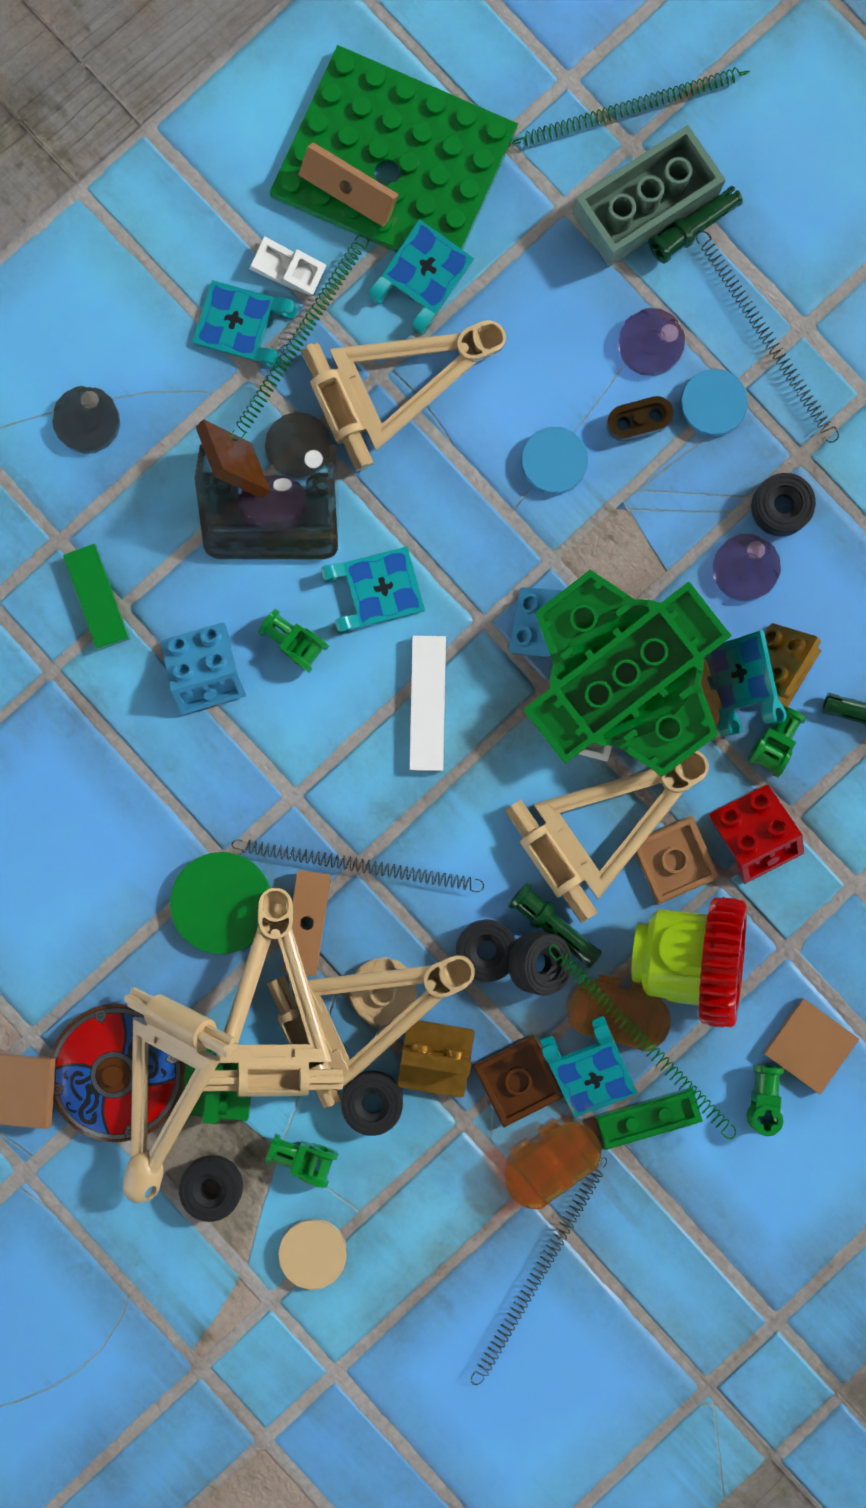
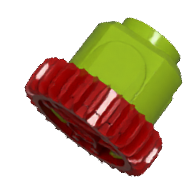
(695, 958)

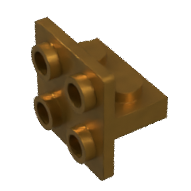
(791, 658)
(436, 1058)

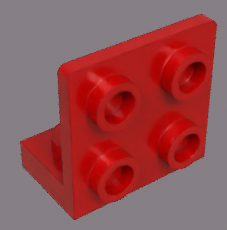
(758, 833)

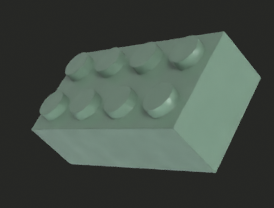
(648, 195)

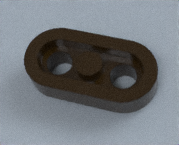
(638, 418)

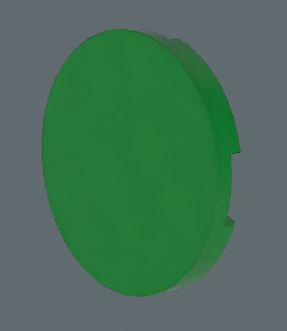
(218, 902)

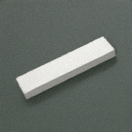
(427, 703)

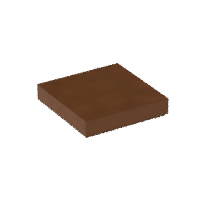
(232, 460)
(518, 1080)

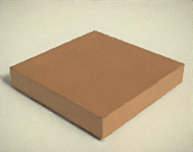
(675, 860)
(810, 1045)
(26, 1090)

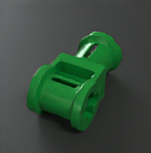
(295, 641)
(776, 744)
(766, 1099)
(303, 1160)

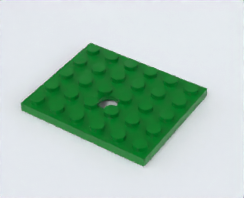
(379, 115)

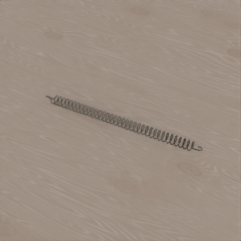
(769, 342)
(362, 863)
(531, 1289)

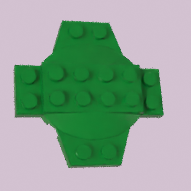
(627, 672)

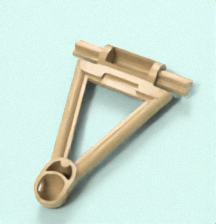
(348, 402)
(561, 855)
(439, 979)
(185, 1037)
(275, 1068)

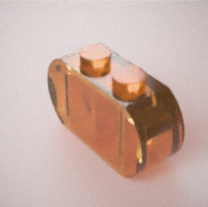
(646, 1011)
(551, 1161)

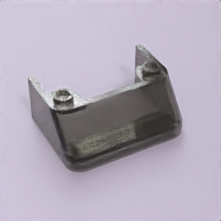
(230, 537)

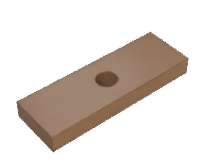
(348, 184)
(310, 900)

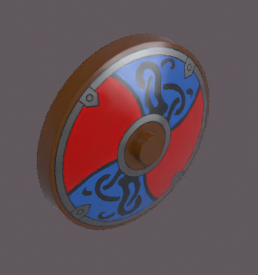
(96, 1075)

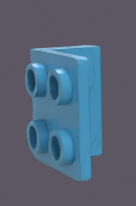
(526, 631)
(202, 668)

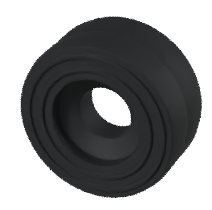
(798, 492)
(482, 931)
(523, 960)
(372, 1122)
(211, 1208)

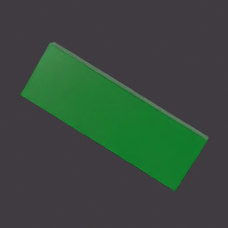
(96, 597)
(647, 1118)

